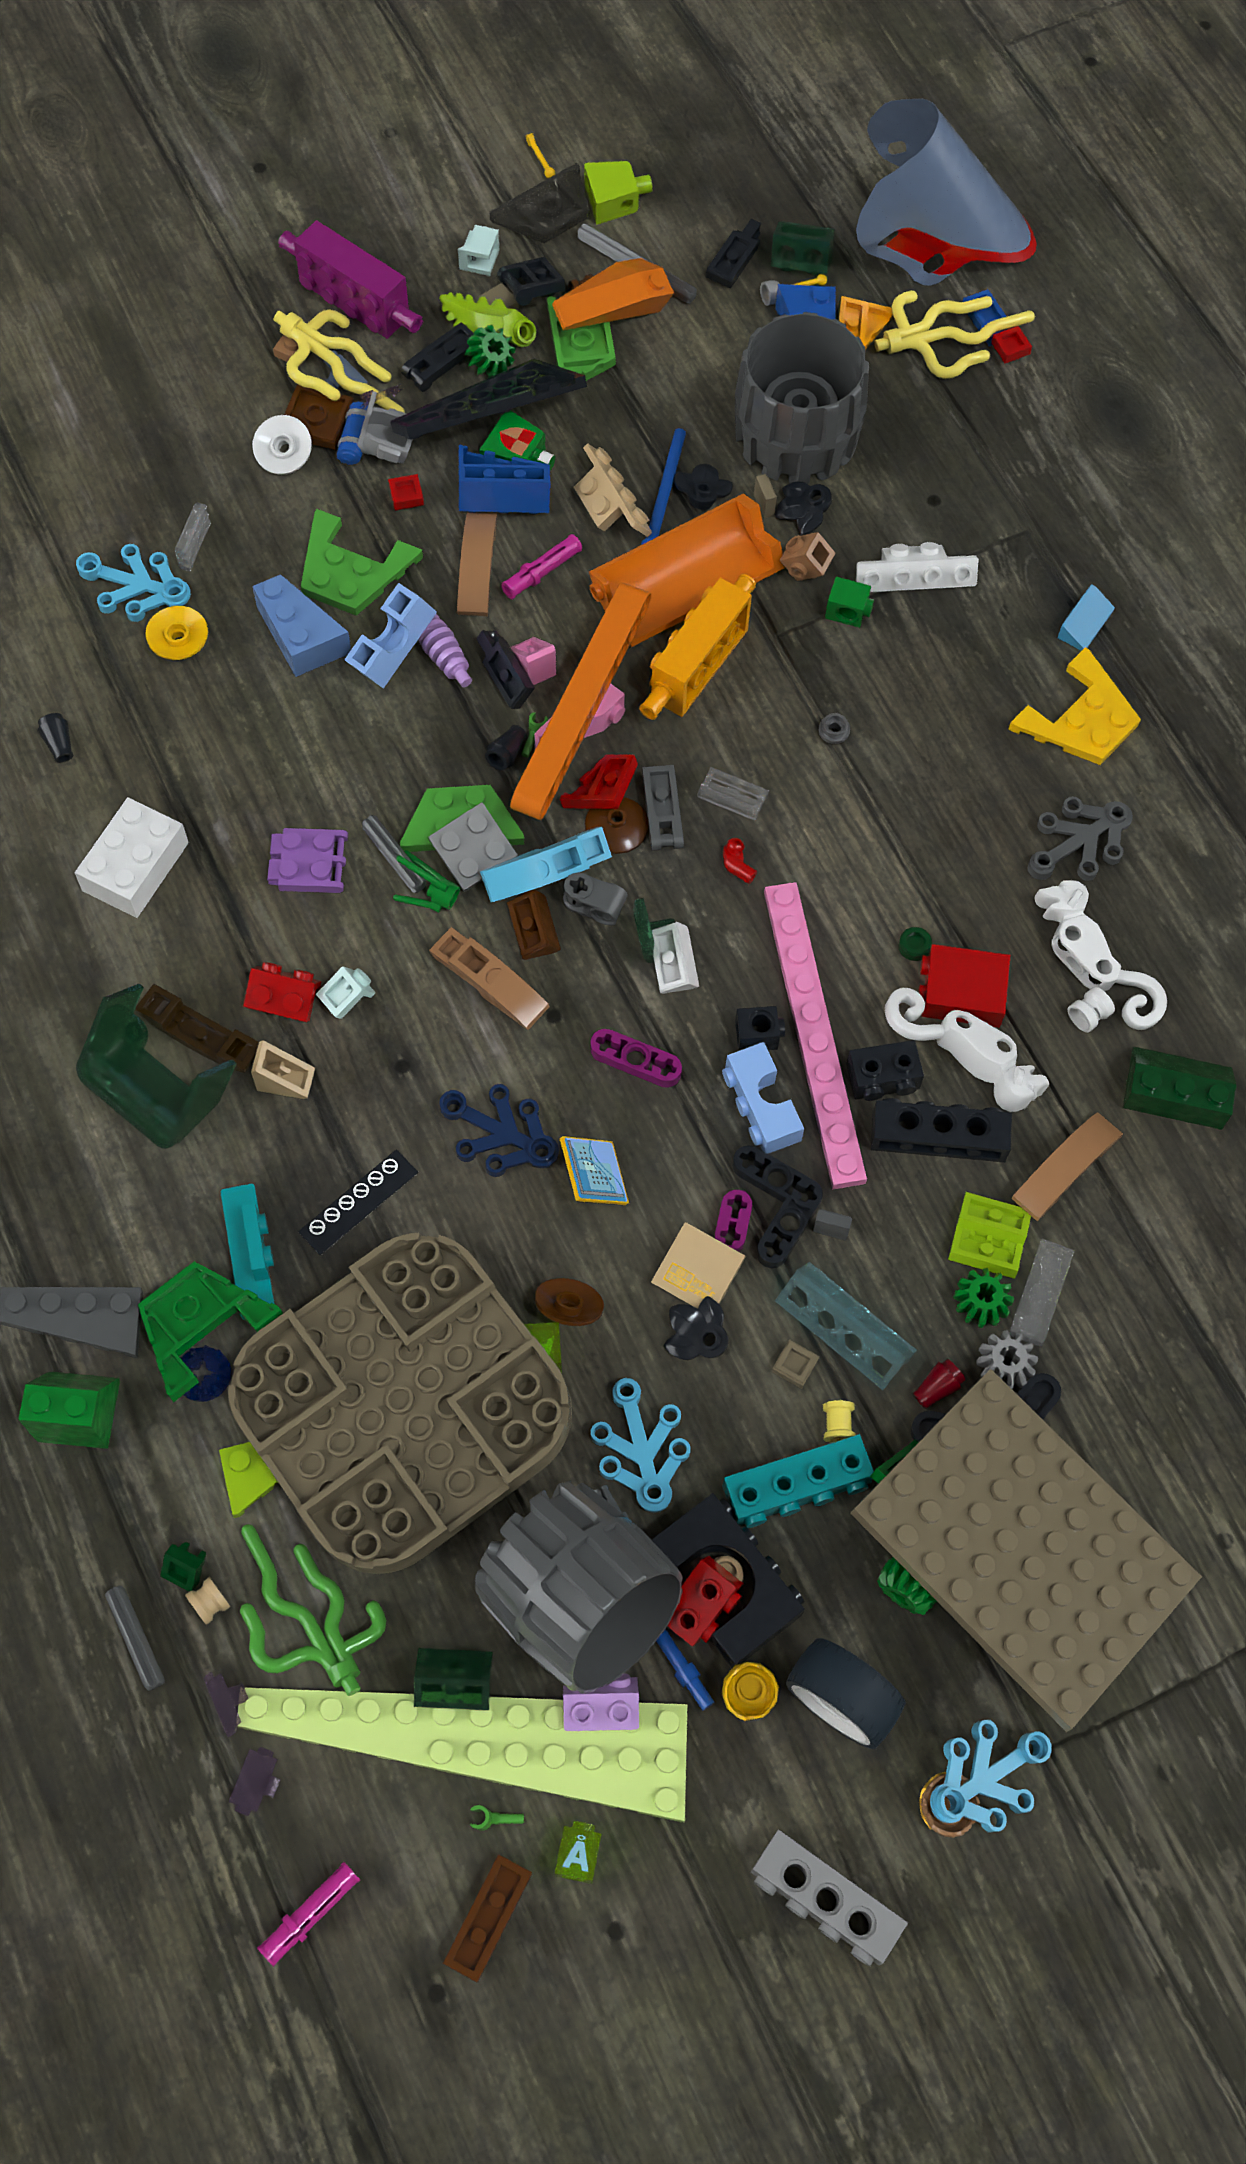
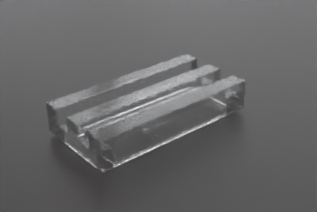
(192, 536)
(731, 798)

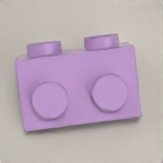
(606, 1708)

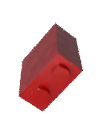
(965, 982)

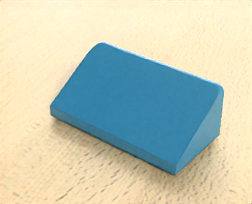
(1086, 619)

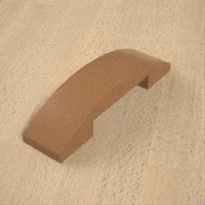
(476, 563)
(1066, 1165)

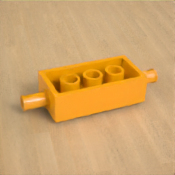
(699, 647)

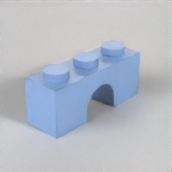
(407, 620)
(771, 1124)

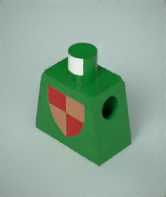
(519, 439)

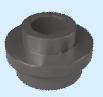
(837, 722)

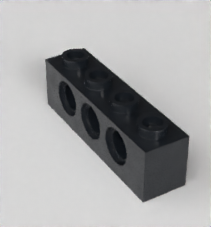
(925, 1140)

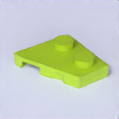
(245, 1476)

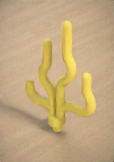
(918, 335)
(311, 340)

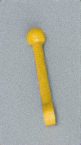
(549, 171)

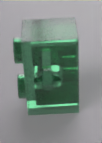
(453, 1679)

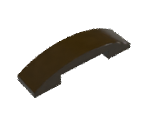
(195, 1030)

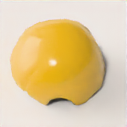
(750, 1690)

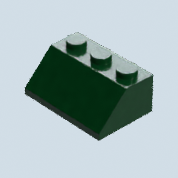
(1180, 1088)

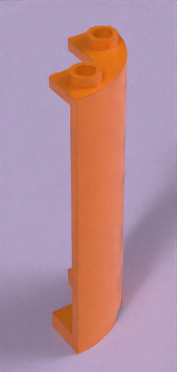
(689, 560)

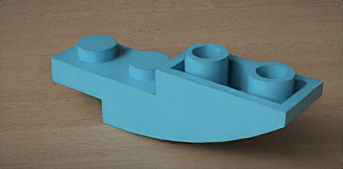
(546, 864)

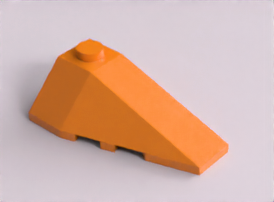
(614, 294)

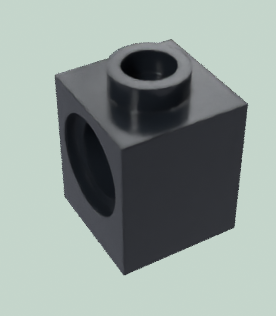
(765, 1016)

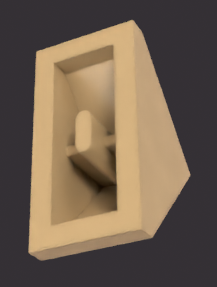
(281, 1072)

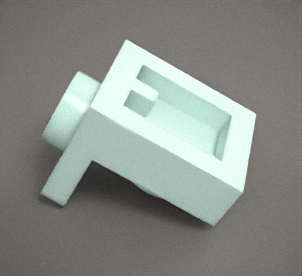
(345, 991)

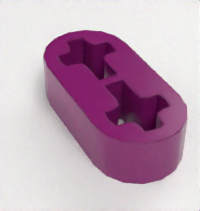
(740, 1224)

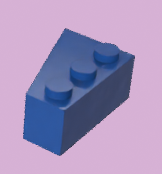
(806, 298)
(501, 484)

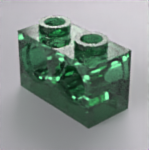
(802, 240)

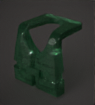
(645, 928)

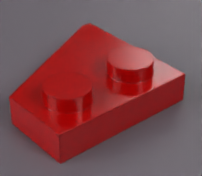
(603, 785)

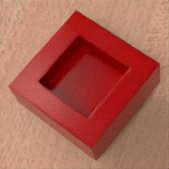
(1011, 344)
(406, 492)

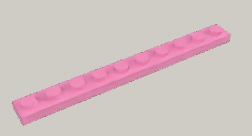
(815, 1037)

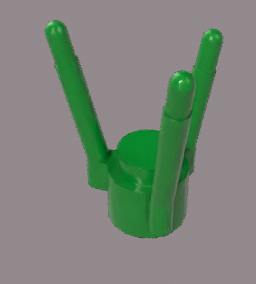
(441, 890)

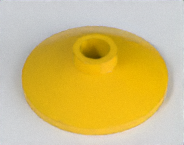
(174, 623)

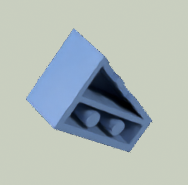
(299, 626)

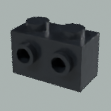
(885, 1070)

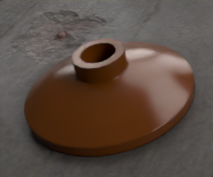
(621, 835)
(569, 1302)

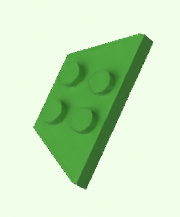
(582, 349)
(446, 804)

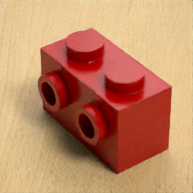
(703, 1599)

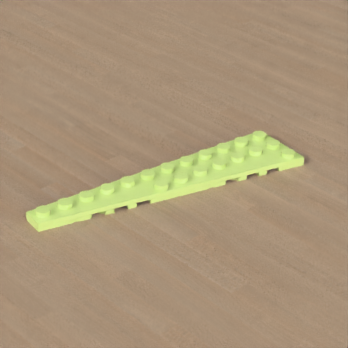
(510, 1744)

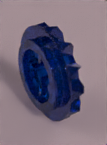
(213, 1384)

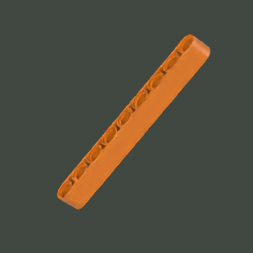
(580, 701)

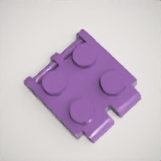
(305, 860)

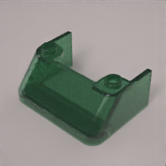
(136, 1082)

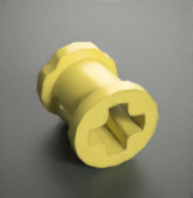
(838, 1420)

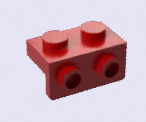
(281, 992)

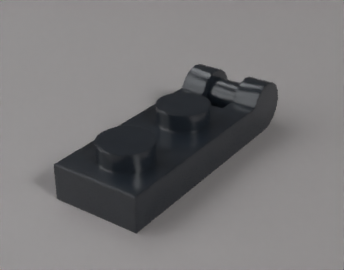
(438, 357)

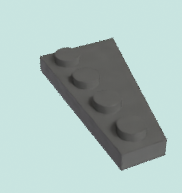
(85, 1315)

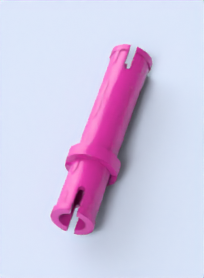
(531, 573)
(308, 1914)

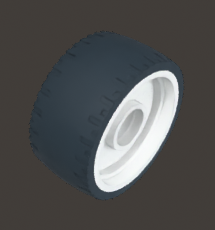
(846, 1693)

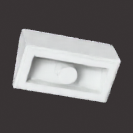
(674, 958)

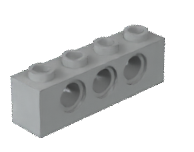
(883, 1924)

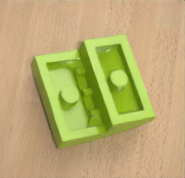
(990, 1235)

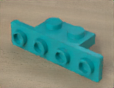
(246, 1241)

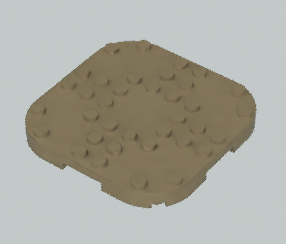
(400, 1403)

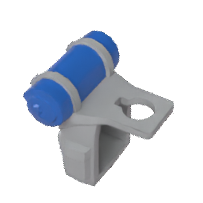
(370, 432)

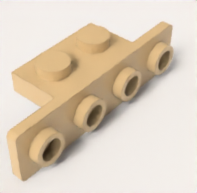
(606, 496)

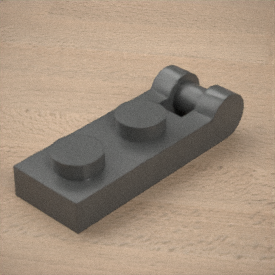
(662, 806)

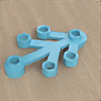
(135, 583)
(641, 1451)
(984, 1778)

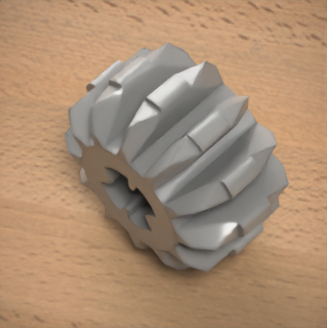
(1020, 1363)

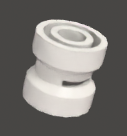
(1091, 1009)

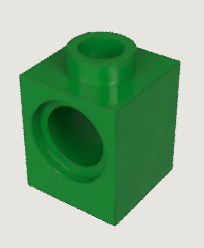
(849, 602)

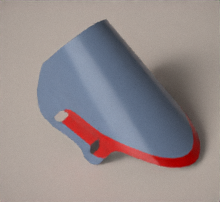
(936, 198)

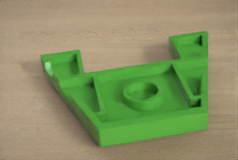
(346, 577)

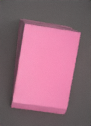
(536, 658)

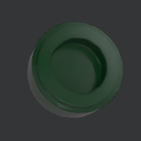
(915, 943)

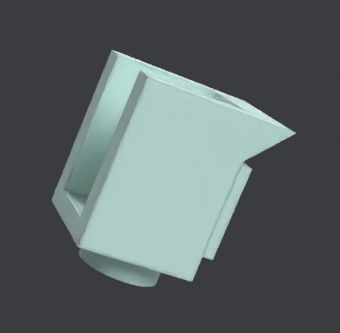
(479, 250)

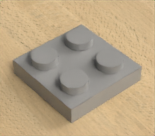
(472, 845)

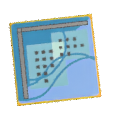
(594, 1171)

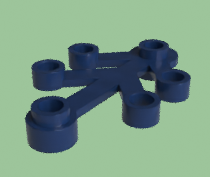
(502, 1132)

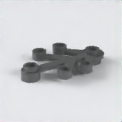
(1082, 835)

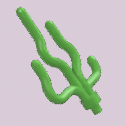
(332, 1653)

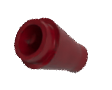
(939, 1383)

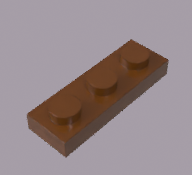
(487, 1918)

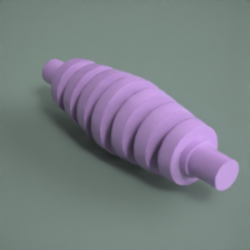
(444, 650)

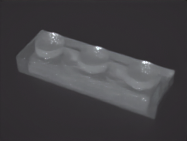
(1041, 1292)

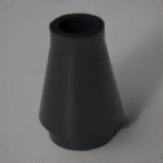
(55, 734)
(504, 750)

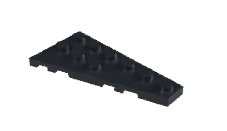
(497, 394)

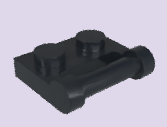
(539, 275)

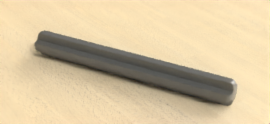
(622, 253)

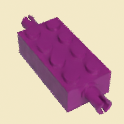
(351, 279)

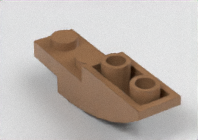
(490, 977)

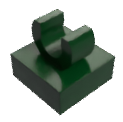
(182, 1566)

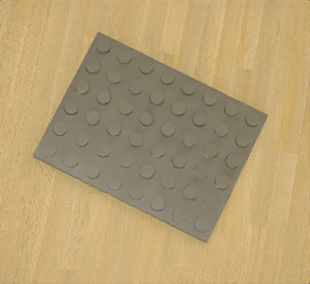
(1027, 1548)

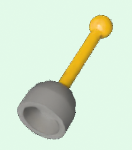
(769, 288)

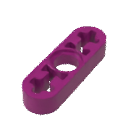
(641, 1071)

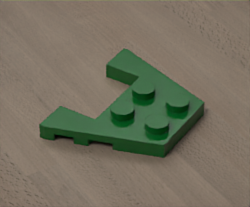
(189, 1310)

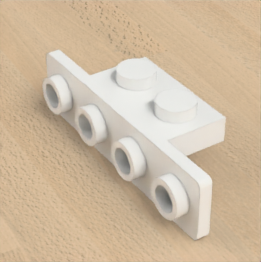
(917, 569)

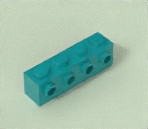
(798, 1481)

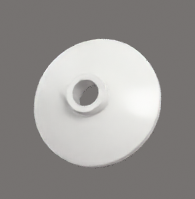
(275, 433)

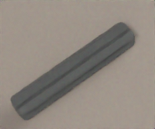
(390, 850)
(134, 1638)

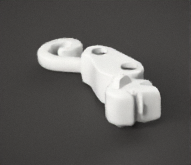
(1090, 953)
(972, 1047)

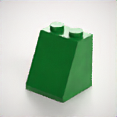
(70, 1409)

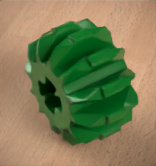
(486, 340)
(987, 1286)
(904, 1588)

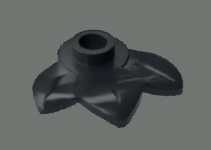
(703, 486)
(801, 507)
(693, 1326)

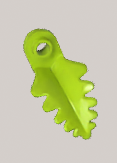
(482, 314)

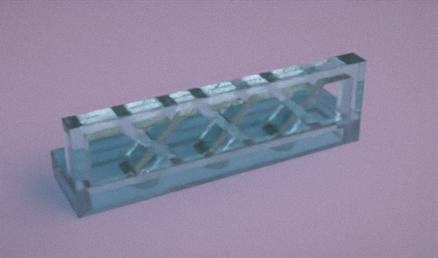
(853, 1316)

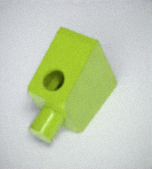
(613, 189)

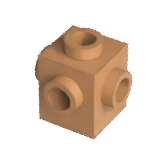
(807, 556)

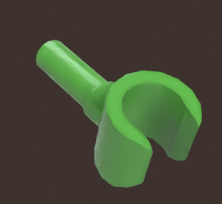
(532, 728)
(495, 1818)

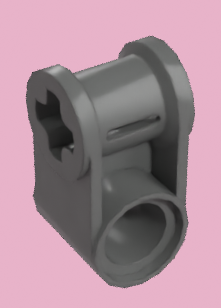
(595, 898)

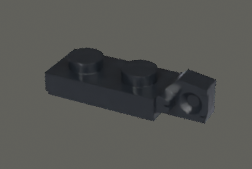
(735, 255)
(505, 669)

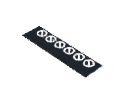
(358, 1202)

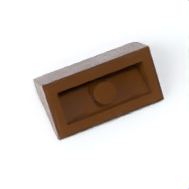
(533, 925)

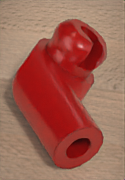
(735, 863)

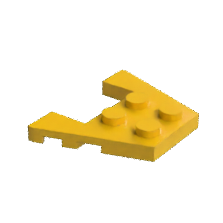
(1093, 723)

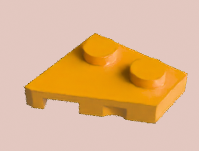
(863, 318)

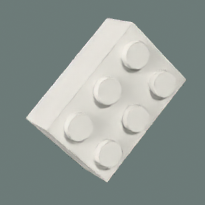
(132, 857)

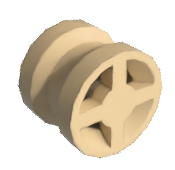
(207, 1600)

